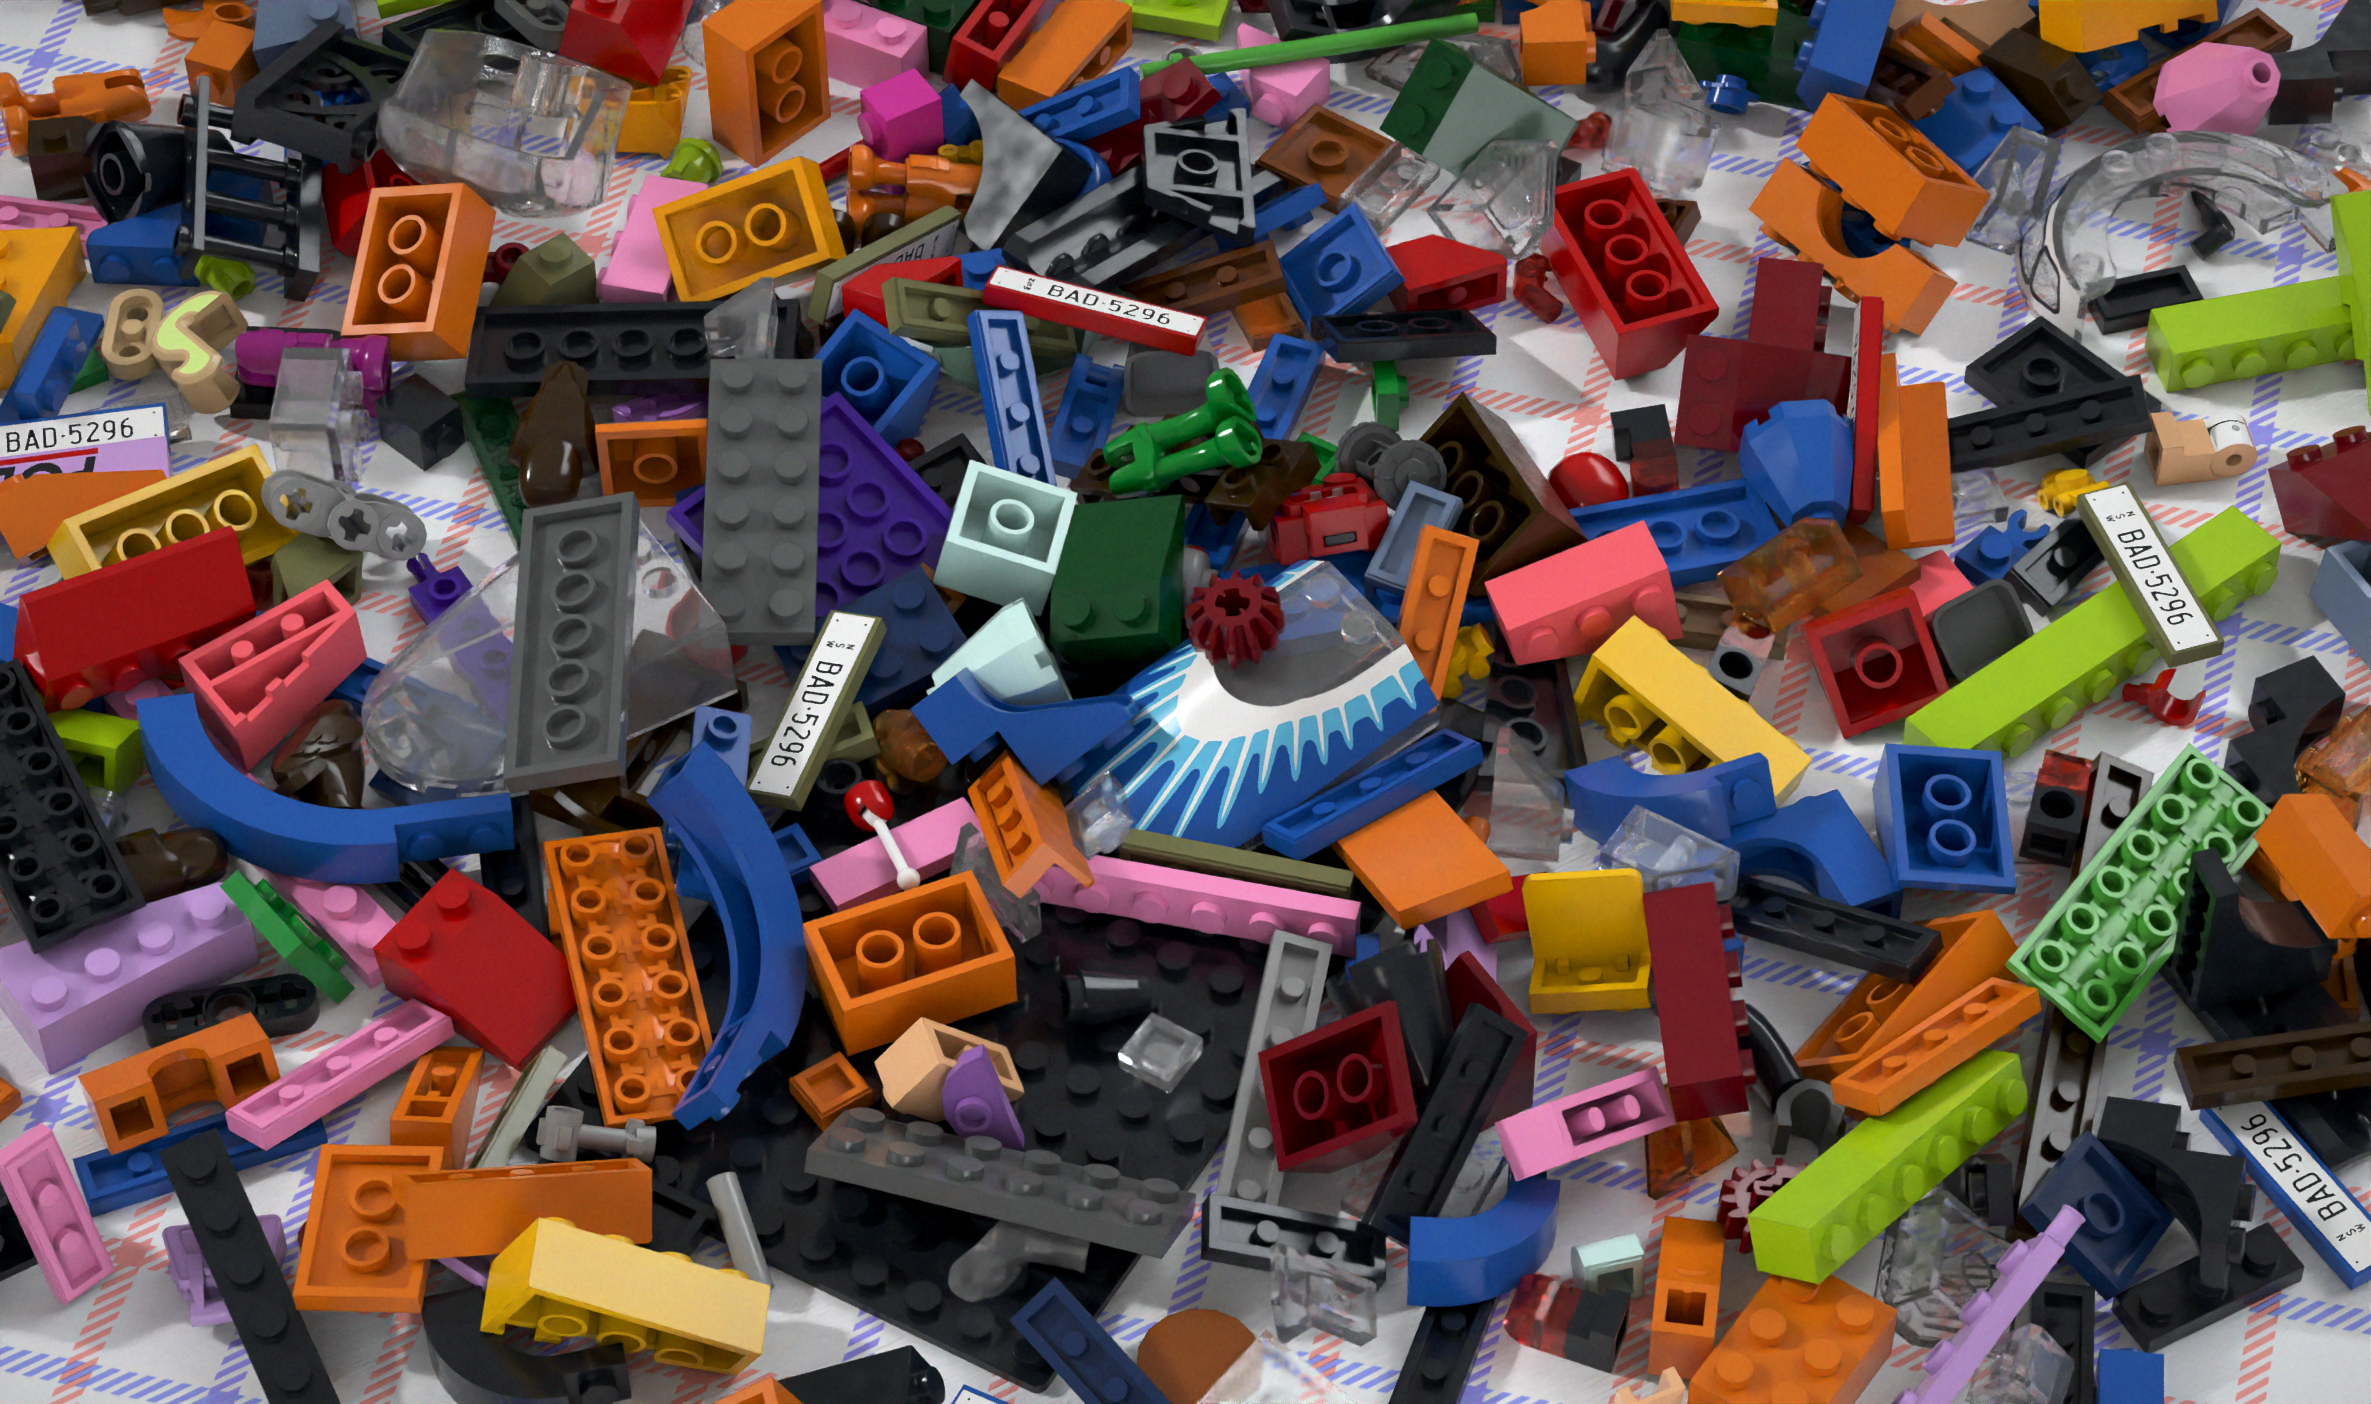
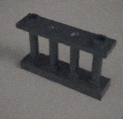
(297, 216)

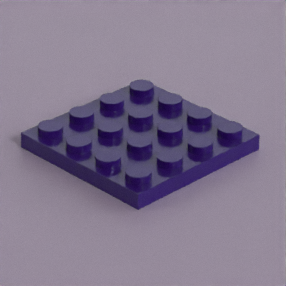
(872, 512)

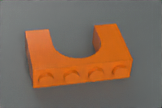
(2321, 862)

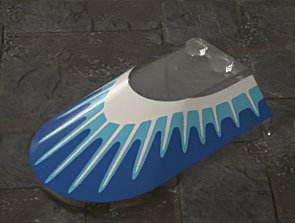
(1245, 745)

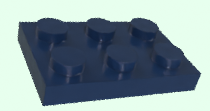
(916, 642)

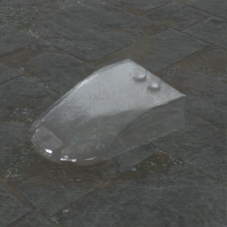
(445, 697)

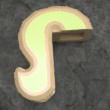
(188, 349)

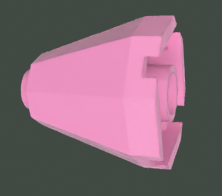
(2217, 89)

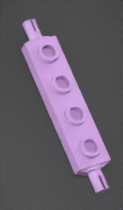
(1991, 1312)

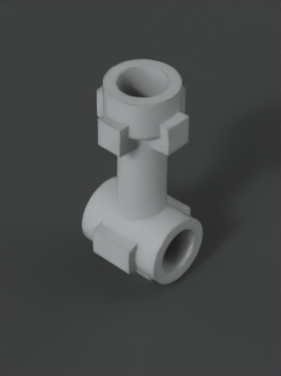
(564, 1133)

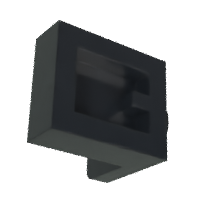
(1984, 1187)

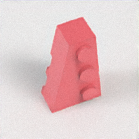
(1584, 596)
(274, 670)

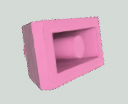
(1284, 90)

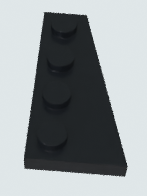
(1538, 707)

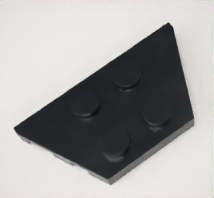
(1201, 173)

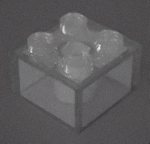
(318, 415)

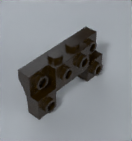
(1224, 489)
(612, 802)

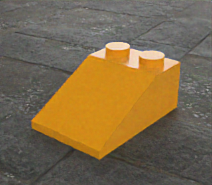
(750, 229)

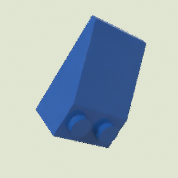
(1975, 119)
(1944, 819)

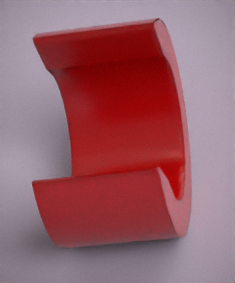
(2161, 702)

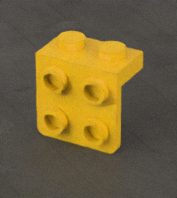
(1588, 941)

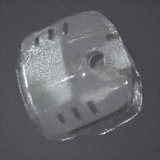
(439, 141)

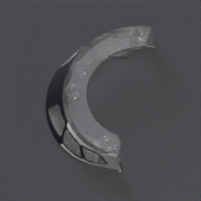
(2066, 251)

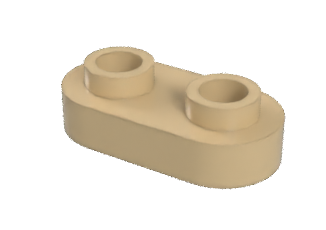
(128, 333)

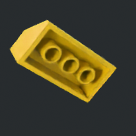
(174, 511)

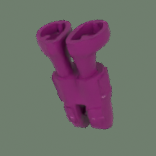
(261, 354)

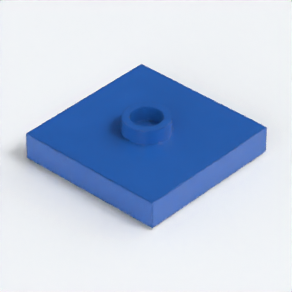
(1339, 268)

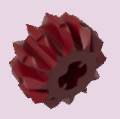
(1235, 619)

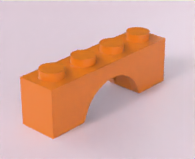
(1556, 43)
(1808, 213)

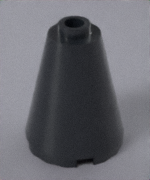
(137, 166)
(1421, 998)

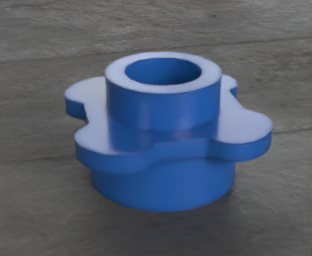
(1728, 95)

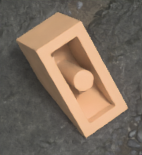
(921, 1060)

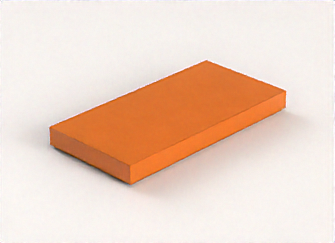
(1423, 862)

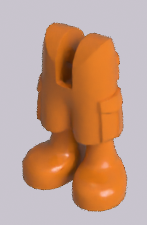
(94, 96)
(927, 179)

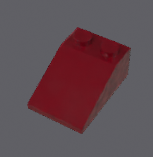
(1739, 380)
(2327, 487)
(1339, 1092)

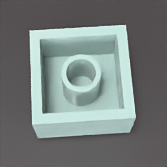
(1005, 537)

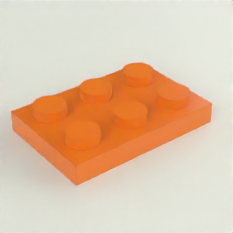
(356, 1232)

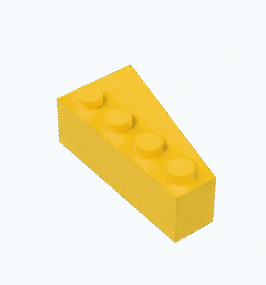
(1677, 711)
(619, 1292)

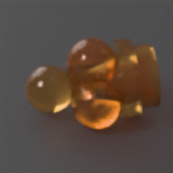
(907, 746)

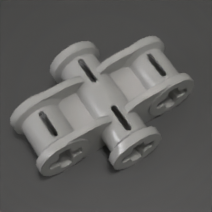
(347, 516)

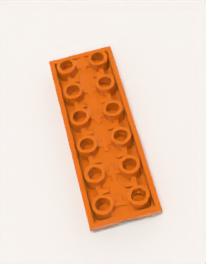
(629, 970)

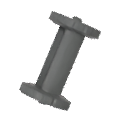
(1388, 461)

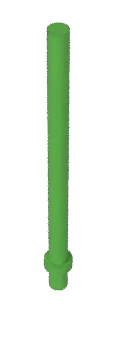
(1324, 45)

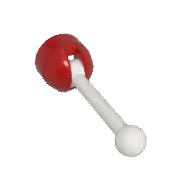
(879, 810)

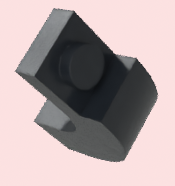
(1325, 17)
(485, 1370)

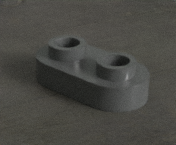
(536, 20)

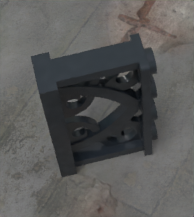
(327, 61)

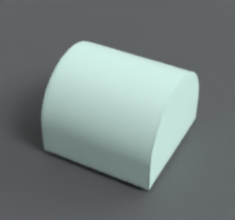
(1611, 1264)

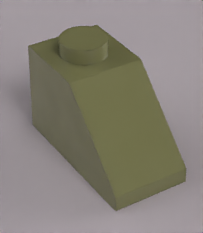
(550, 275)
(312, 560)

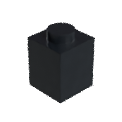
(420, 422)

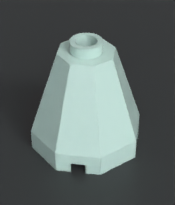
(1009, 659)

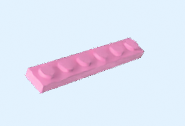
(1204, 903)

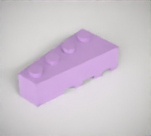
(106, 976)

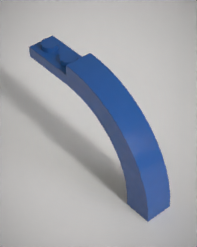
(302, 836)
(759, 918)

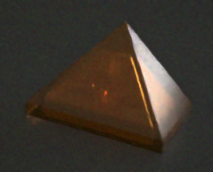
(1684, 1153)

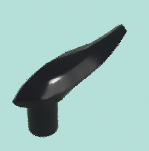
(2218, 225)

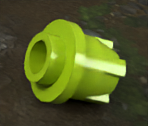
(695, 162)
(226, 276)

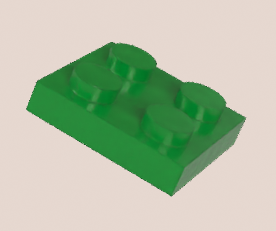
(290, 934)

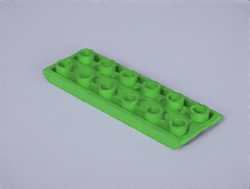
(2127, 903)

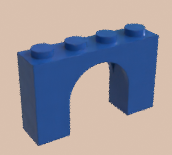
(1820, 849)

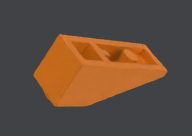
(37, 505)
(440, 1102)

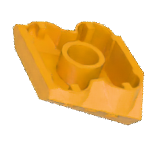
(654, 113)

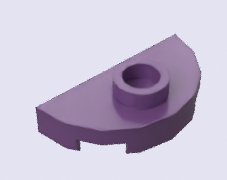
(662, 408)
(977, 1102)

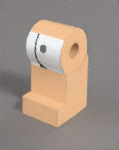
(2198, 448)

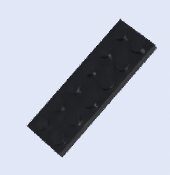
(621, 345)

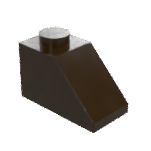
(2042, 78)
(57, 157)

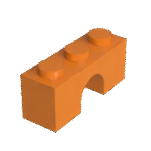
(140, 1092)

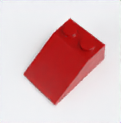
(480, 967)

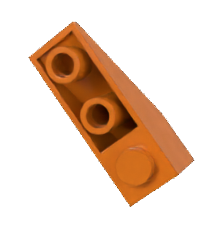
(1686, 1295)

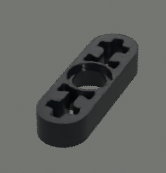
(246, 994)

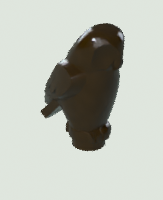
(555, 438)
(323, 758)
(173, 860)

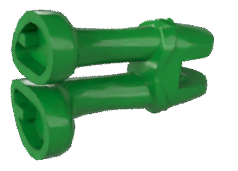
(1145, 448)

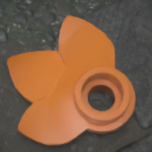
(190, 25)

